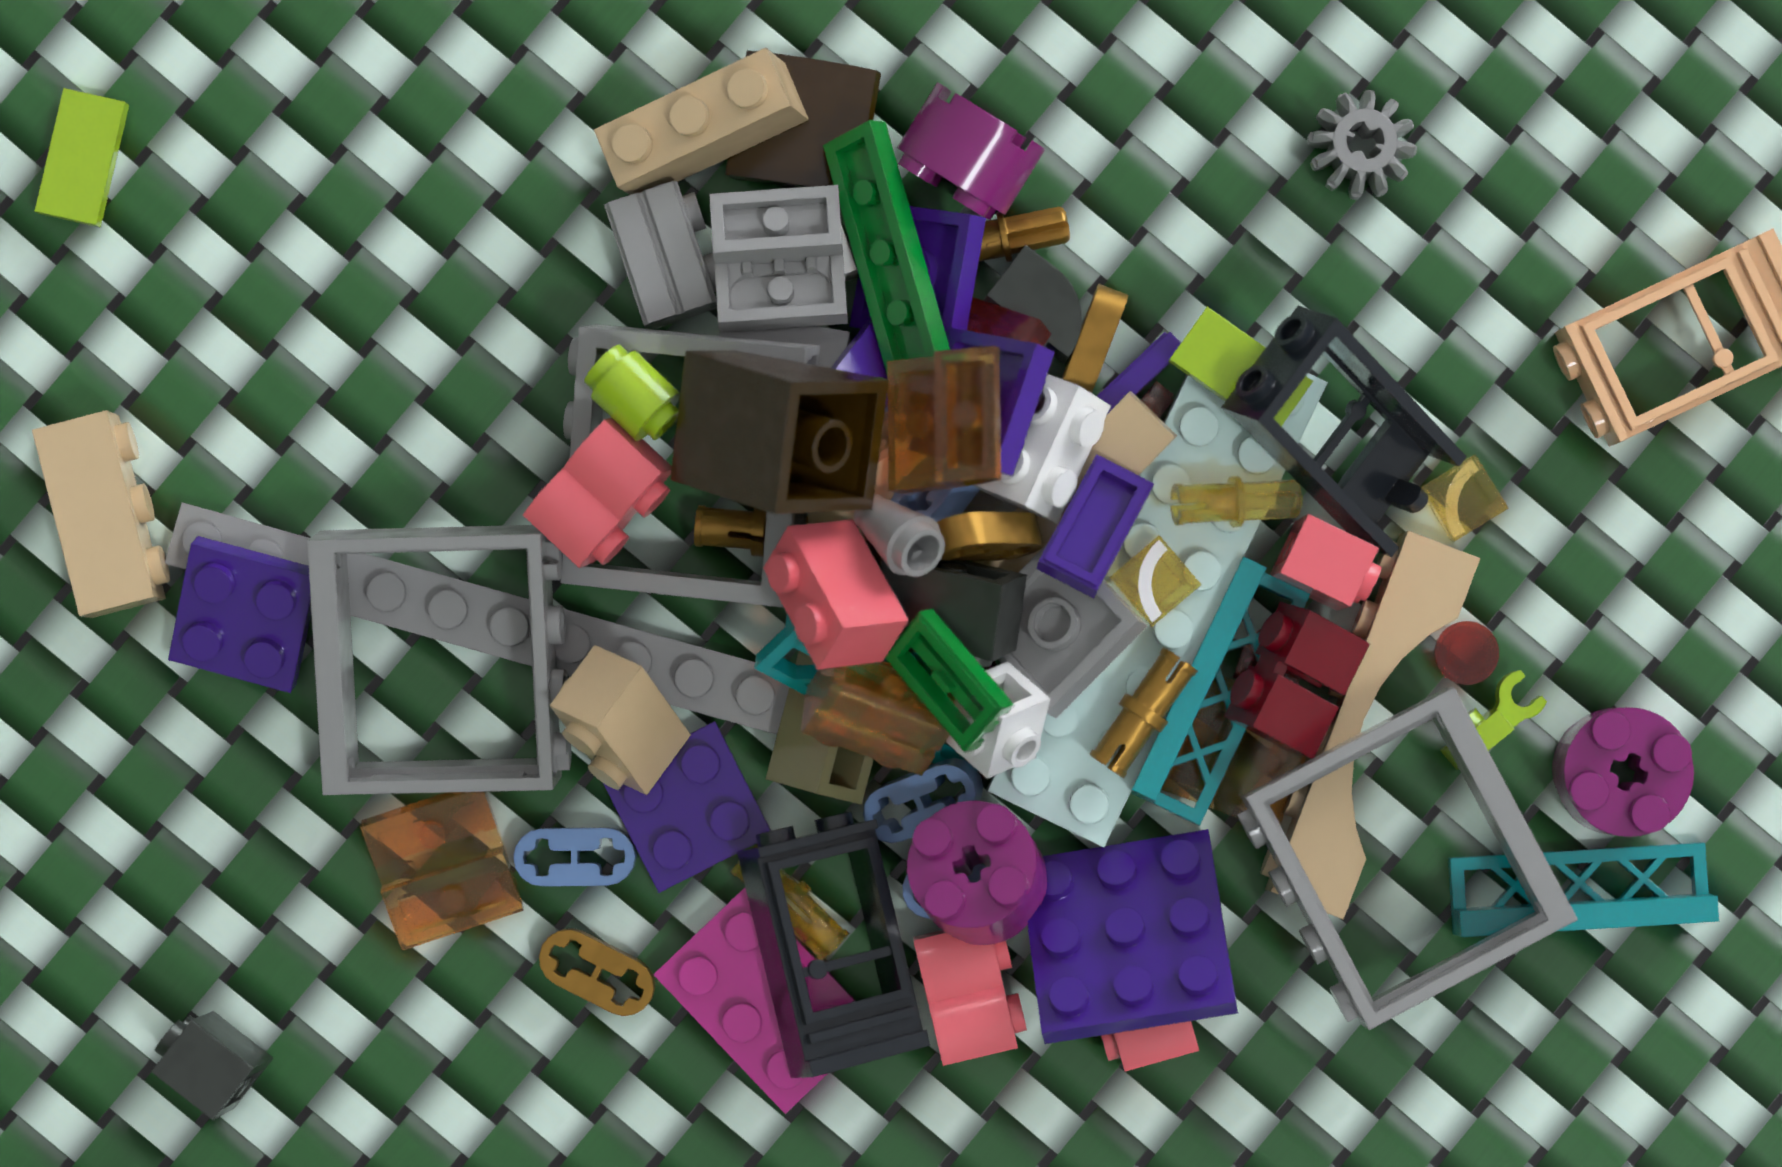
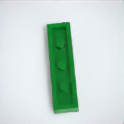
(885, 243)

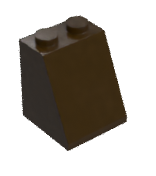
(778, 432)

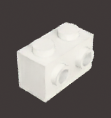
(1054, 450)

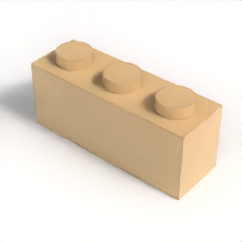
(702, 123)
(101, 513)

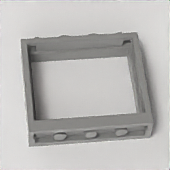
(585, 415)
(335, 671)
(1502, 815)

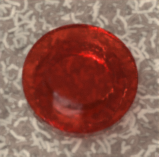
(1466, 652)

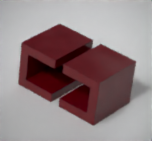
(1313, 651)

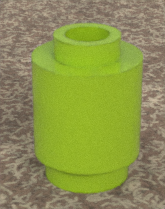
(633, 393)

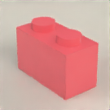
(1327, 563)
(835, 594)

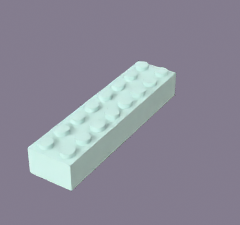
(1209, 448)

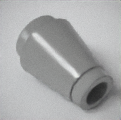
(901, 536)

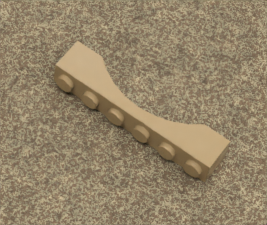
(1417, 596)

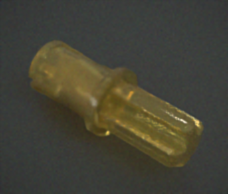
(1236, 501)

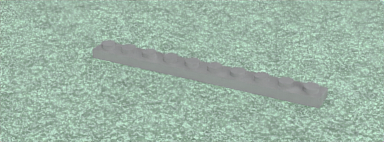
(501, 623)

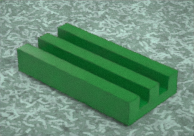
(955, 673)

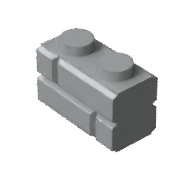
(663, 254)

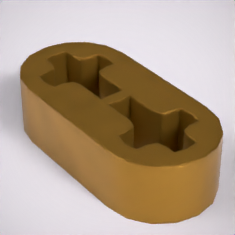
(1095, 337)
(990, 536)
(590, 986)

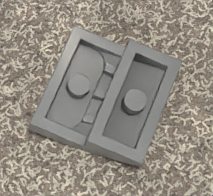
(778, 258)

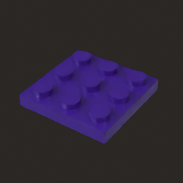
(1130, 939)

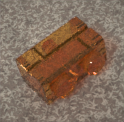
(873, 715)

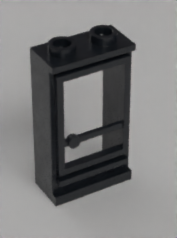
(1388, 460)
(855, 1030)

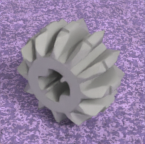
(1368, 124)

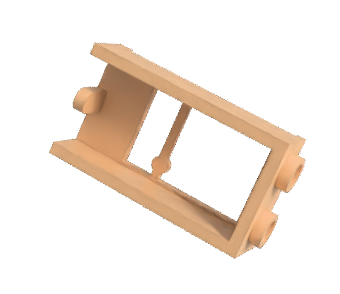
(1756, 280)

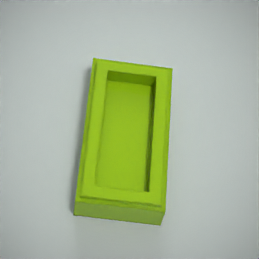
(82, 157)
(1219, 353)

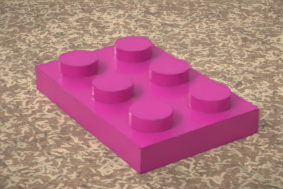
(727, 991)

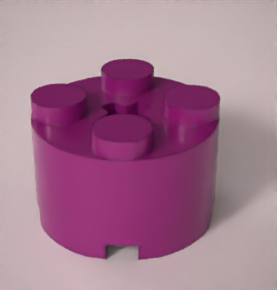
(968, 150)
(1655, 754)
(1010, 884)

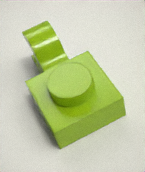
(1505, 715)

